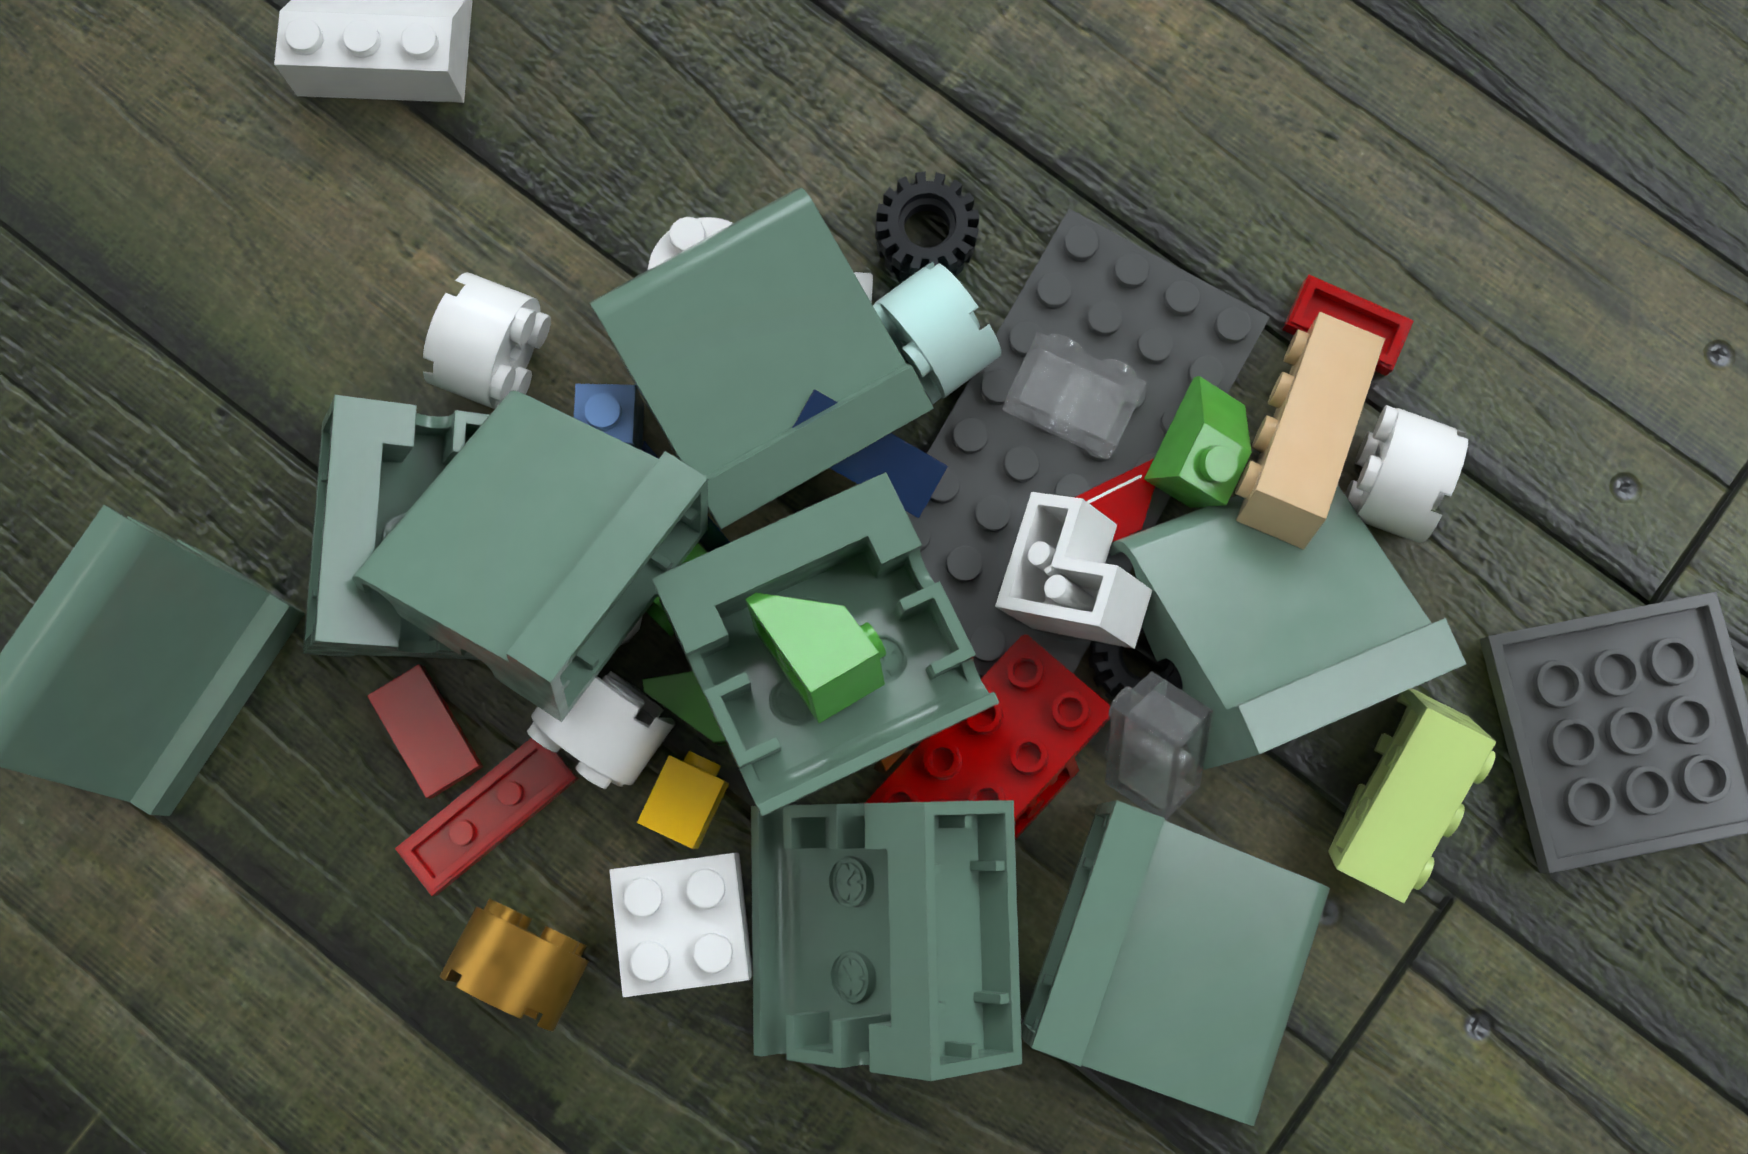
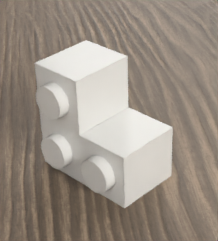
(1061, 576)

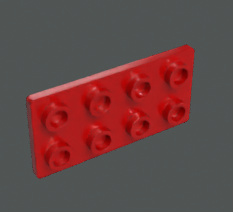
(1012, 750)

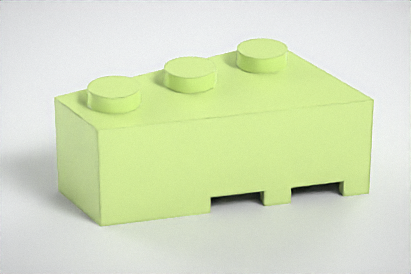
(1412, 796)

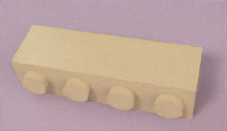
(1310, 431)

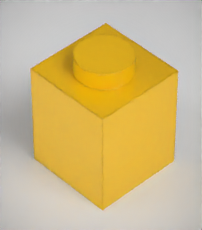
(684, 799)

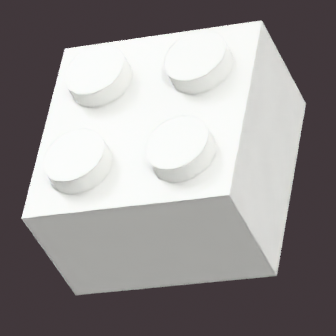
(681, 924)

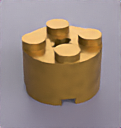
(514, 967)

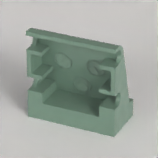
(739, 340)
(370, 474)
(540, 548)
(837, 552)
(1280, 630)
(134, 664)
(887, 936)
(1174, 962)

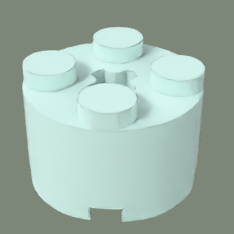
(937, 330)

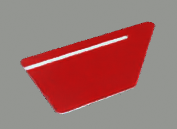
(1123, 499)

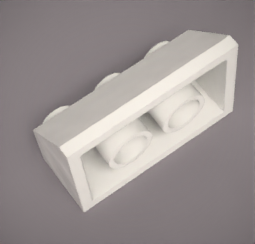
(375, 48)

